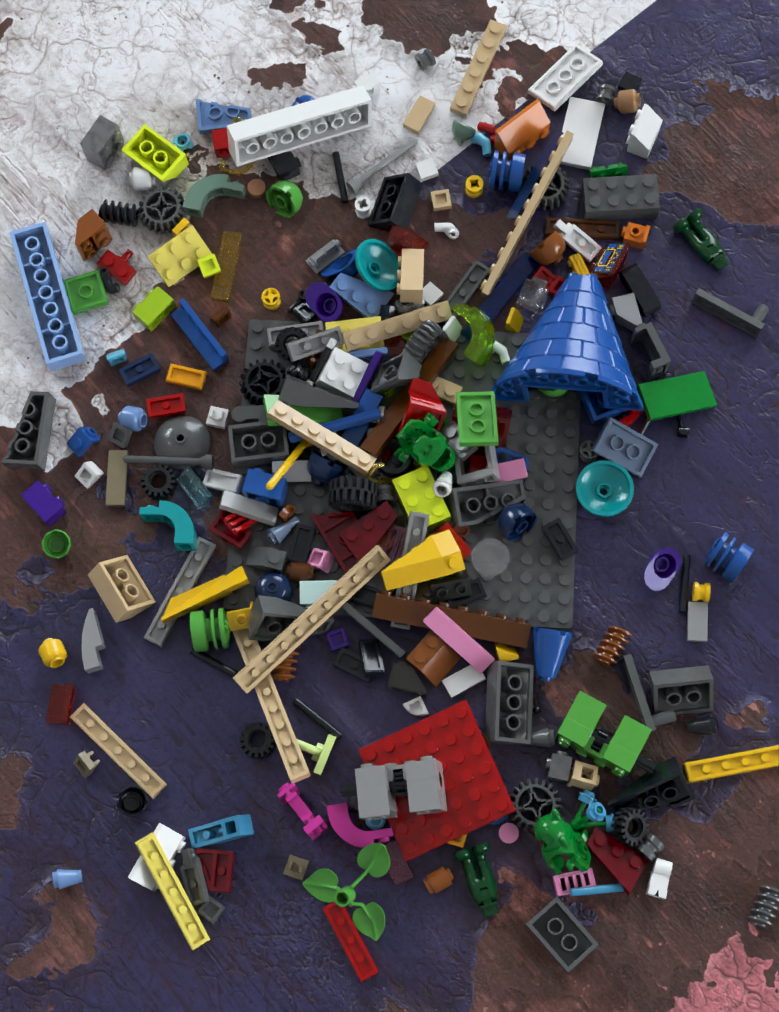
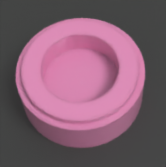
(508, 833)

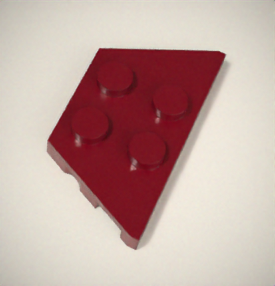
(330, 527)

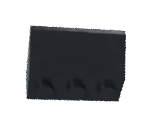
(395, 202)

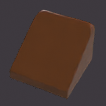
(221, 316)

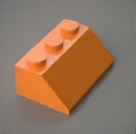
(522, 130)

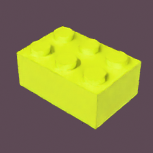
(417, 495)

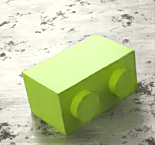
(154, 308)

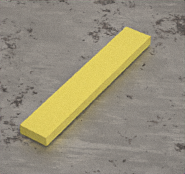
(172, 891)

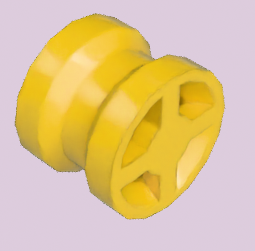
(476, 190)
(269, 295)
(701, 592)

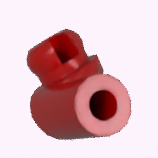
(488, 128)

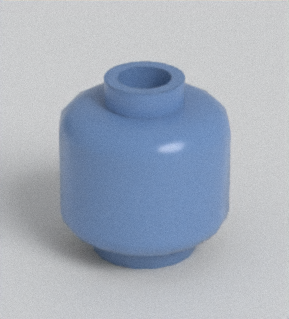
(133, 418)

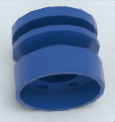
(507, 171)
(728, 557)

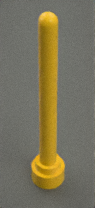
(287, 464)

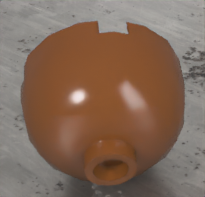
(549, 249)

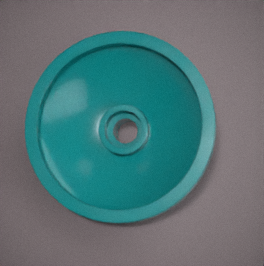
(377, 264)
(608, 477)

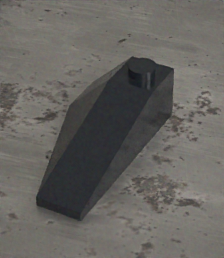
(662, 788)

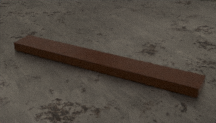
(393, 417)

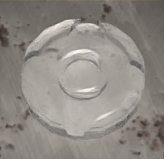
(490, 557)

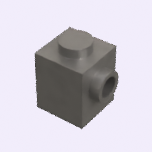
(559, 766)

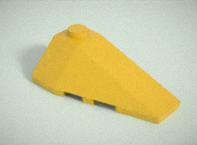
(429, 560)

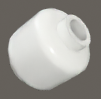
(141, 179)

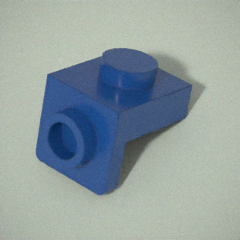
(82, 440)

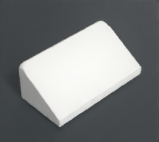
(296, 473)

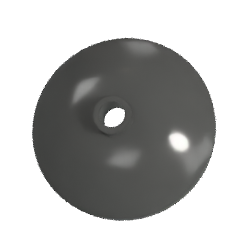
(195, 441)

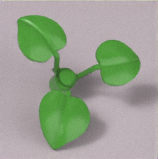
(324, 882)

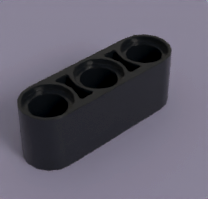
(636, 283)

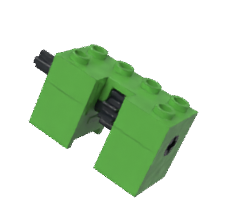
(614, 752)

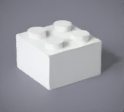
(341, 373)

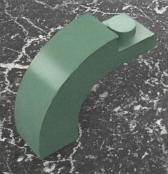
(209, 188)

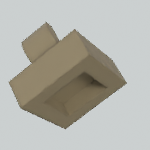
(85, 764)
(296, 867)

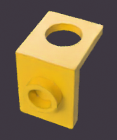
(239, 618)

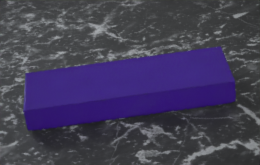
(369, 375)

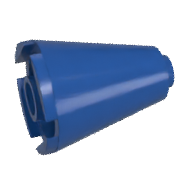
(549, 651)

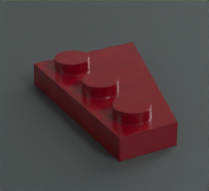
(617, 858)

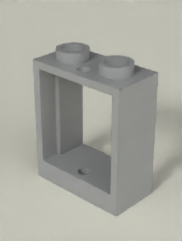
(478, 477)

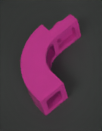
(355, 837)

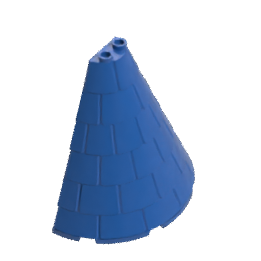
(573, 350)

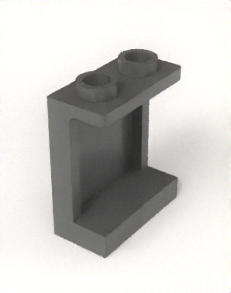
(659, 358)

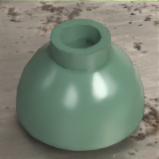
(462, 131)

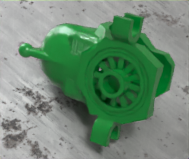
(425, 444)
(561, 839)

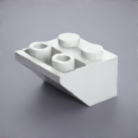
(643, 132)

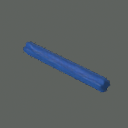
(344, 423)

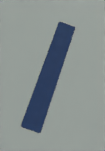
(534, 175)

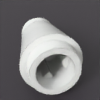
(443, 485)

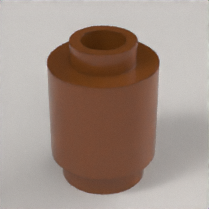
(438, 880)

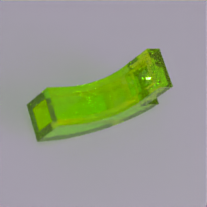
(483, 333)

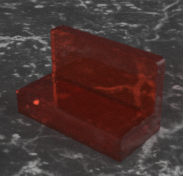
(61, 704)

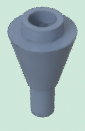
(278, 533)

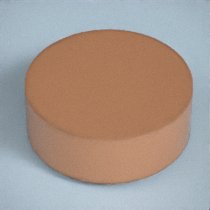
(256, 188)

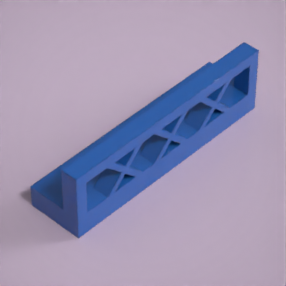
(200, 336)

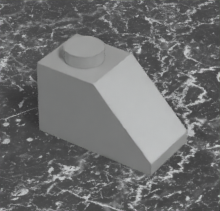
(625, 311)

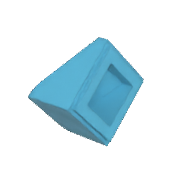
(117, 357)

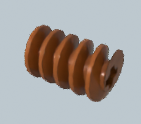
(610, 646)
(282, 671)

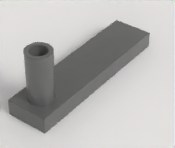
(730, 314)
(647, 719)

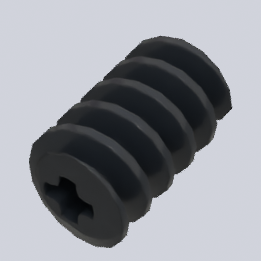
(119, 213)

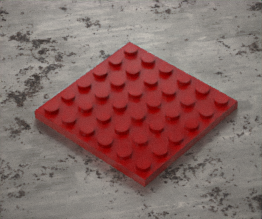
(470, 779)

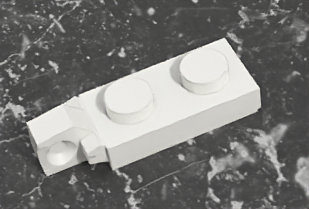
(578, 240)

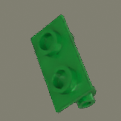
(612, 171)

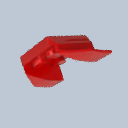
(422, 400)

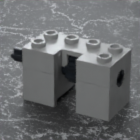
(379, 785)

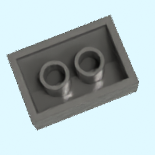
(682, 689)

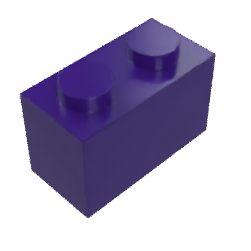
(44, 503)

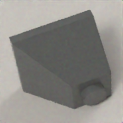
(396, 372)

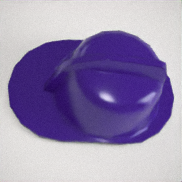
(324, 302)
(662, 568)

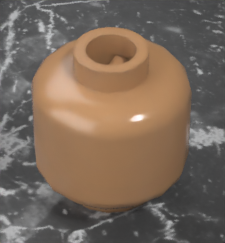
(627, 101)

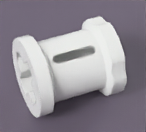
(363, 207)

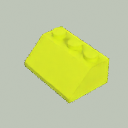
(155, 154)

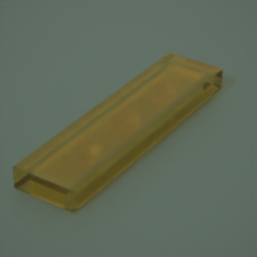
(227, 262)

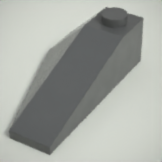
(300, 393)

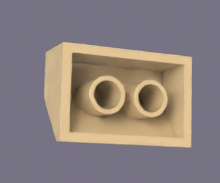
(121, 588)

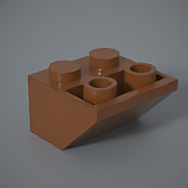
(91, 235)

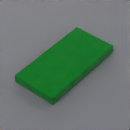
(676, 396)

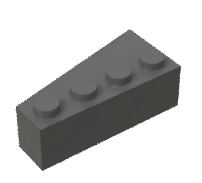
(32, 435)

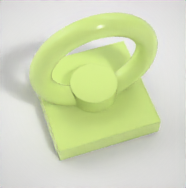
(319, 752)

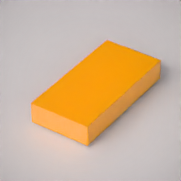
(186, 377)

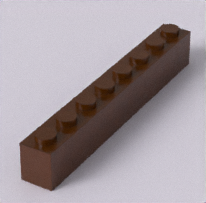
(475, 624)

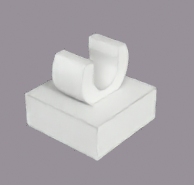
(217, 417)

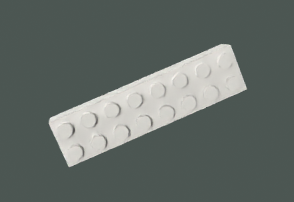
(299, 125)

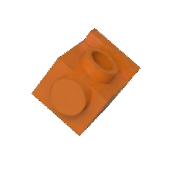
(639, 237)

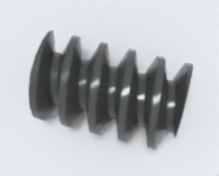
(764, 907)

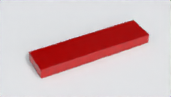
(351, 941)

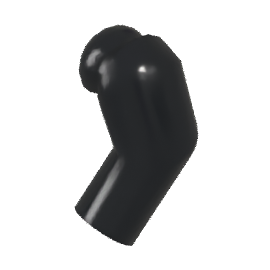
(107, 281)

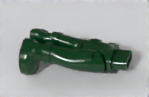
(709, 248)
(483, 889)

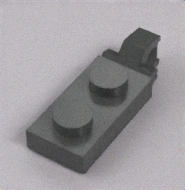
(193, 877)

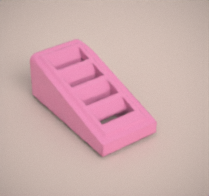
(557, 883)

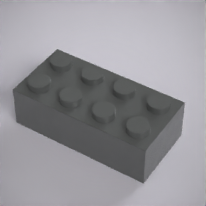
(620, 197)

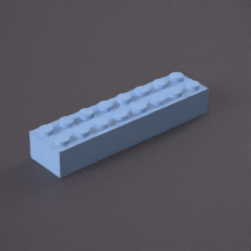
(47, 296)

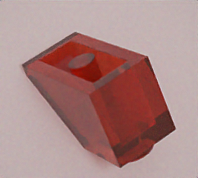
(404, 238)

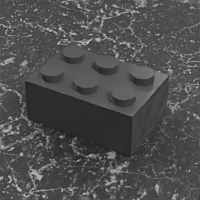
(257, 444)
(561, 934)

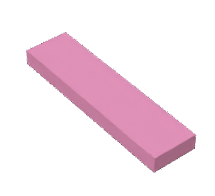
(458, 639)

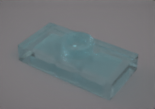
(194, 487)

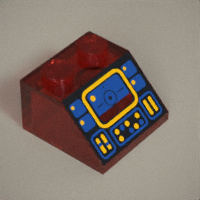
(610, 262)

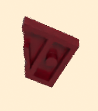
(217, 868)

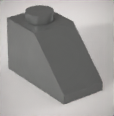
(267, 559)

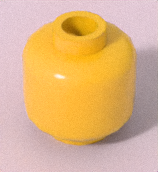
(52, 653)

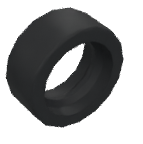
(397, 472)

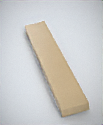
(118, 750)

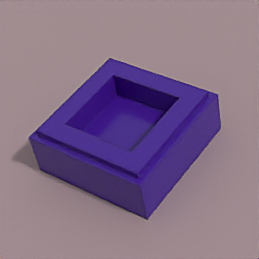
(337, 639)

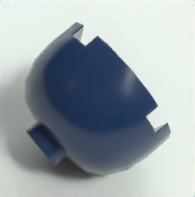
(323, 468)
(515, 520)
(274, 585)

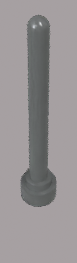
(205, 462)

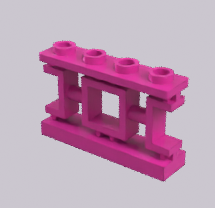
(314, 825)

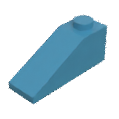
(221, 831)

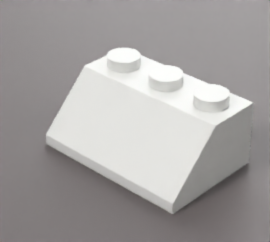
(171, 844)

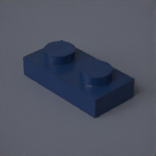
(140, 369)

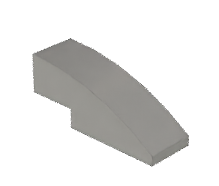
(92, 642)

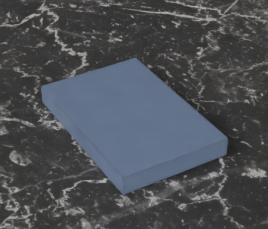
(624, 447)

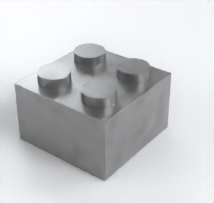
(102, 142)

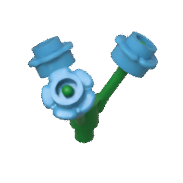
(594, 812)

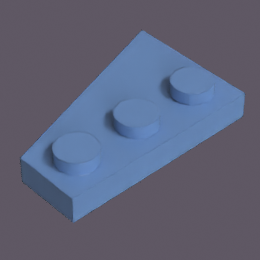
(215, 116)
(360, 295)

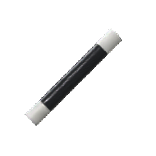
(322, 360)

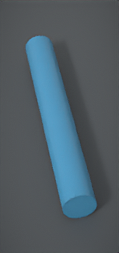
(610, 888)

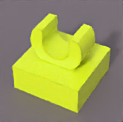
(209, 266)

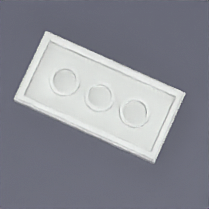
(565, 77)
(583, 120)

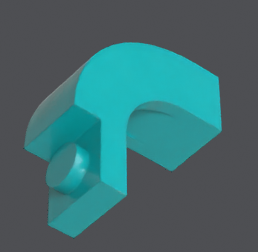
(171, 513)

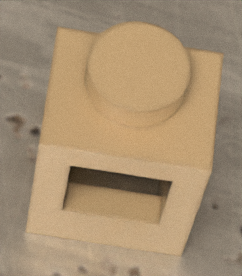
(583, 776)

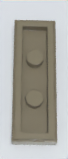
(116, 479)

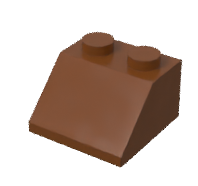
(433, 658)

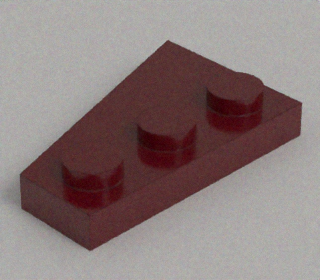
(368, 530)

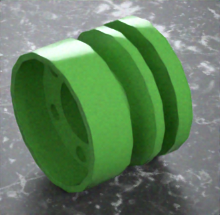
(209, 629)

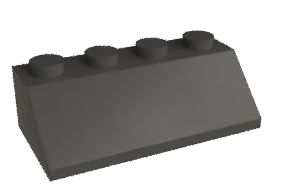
(509, 703)

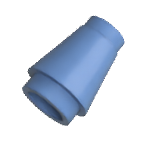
(66, 878)

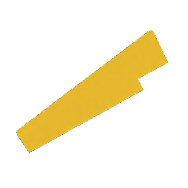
(205, 594)

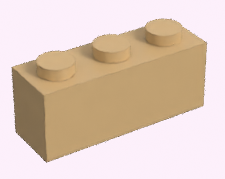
(411, 275)

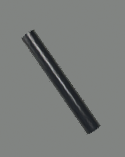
(340, 177)
(684, 583)
(215, 663)
(317, 718)

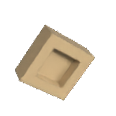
(441, 200)

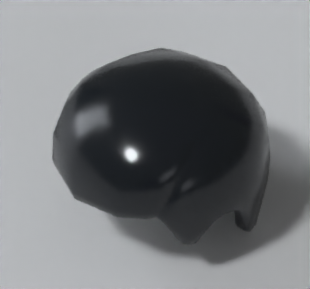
(132, 801)

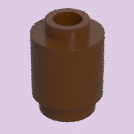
(300, 572)

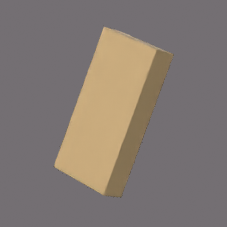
(419, 114)

